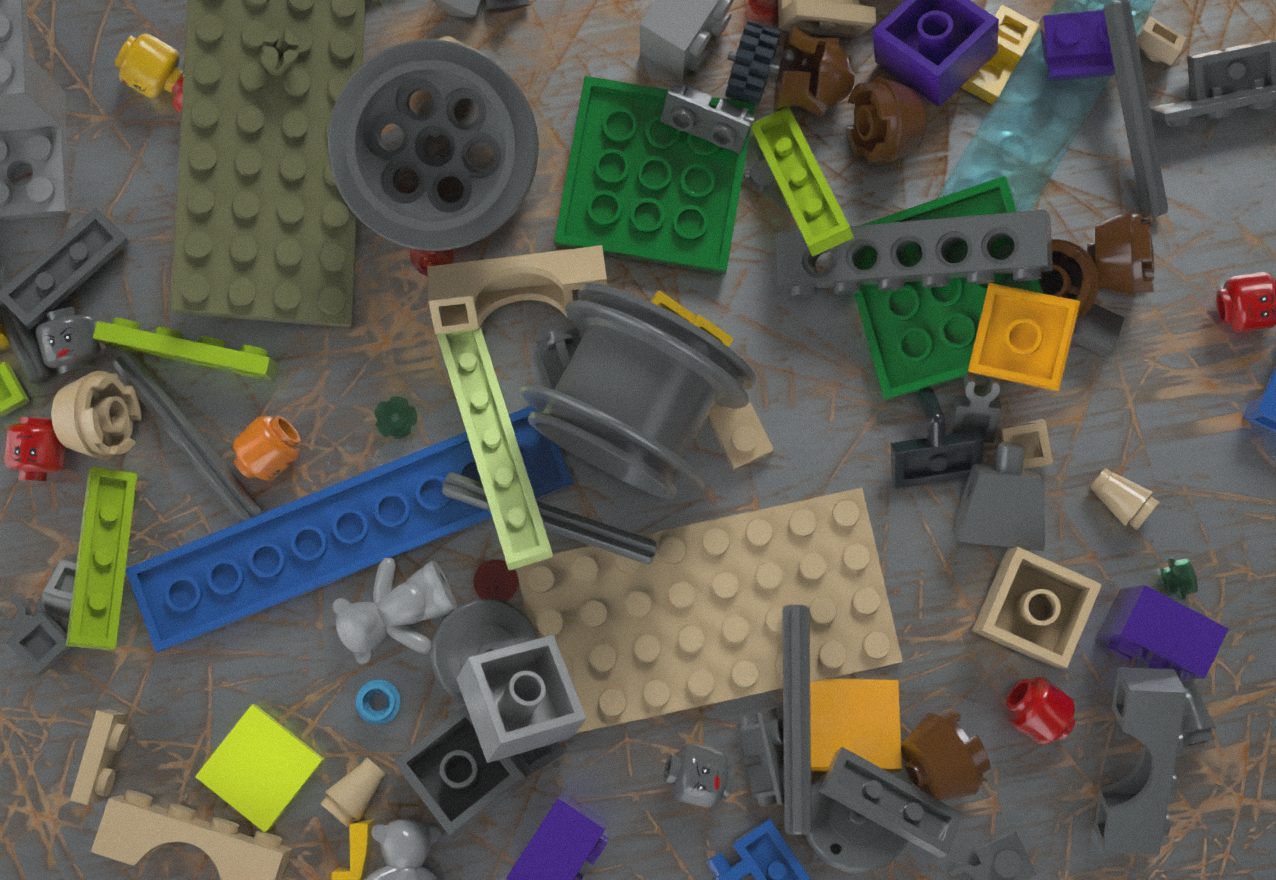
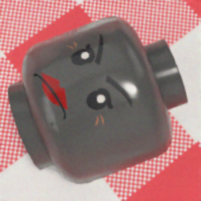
(68, 341)
(699, 775)

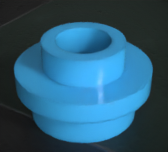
(364, 705)

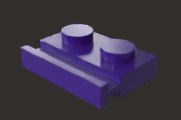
(1076, 46)

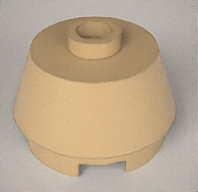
(96, 415)

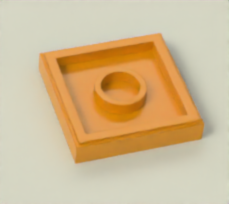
(1024, 337)
(856, 716)

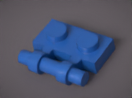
(762, 854)

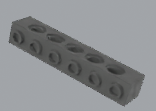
(1027, 229)

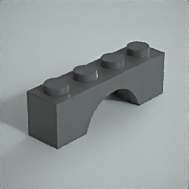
(1134, 810)

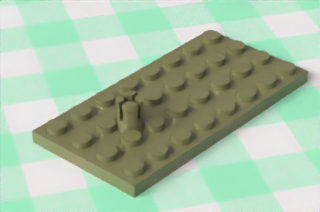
(255, 184)

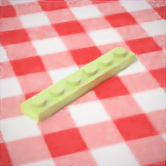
(495, 448)

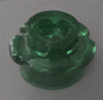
(400, 428)
(1179, 578)

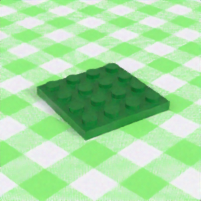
(646, 184)
(929, 333)

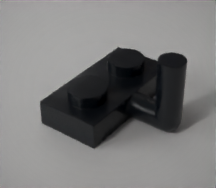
(939, 455)

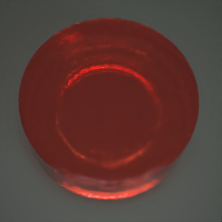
(495, 581)

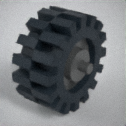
(753, 62)

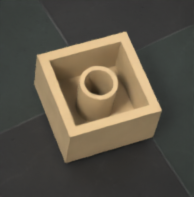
(1037, 607)

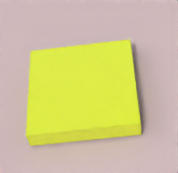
(259, 768)

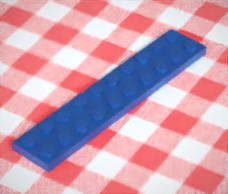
(323, 537)

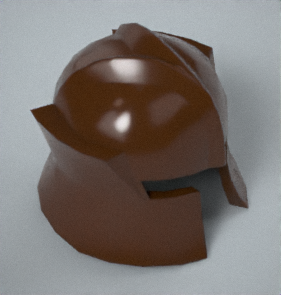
(812, 73)

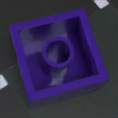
(936, 44)
(1161, 633)
(562, 843)

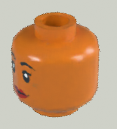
(266, 448)

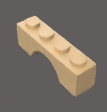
(469, 291)
(137, 828)

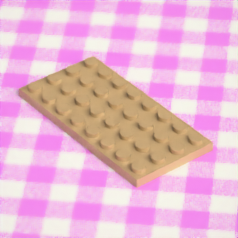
(710, 608)

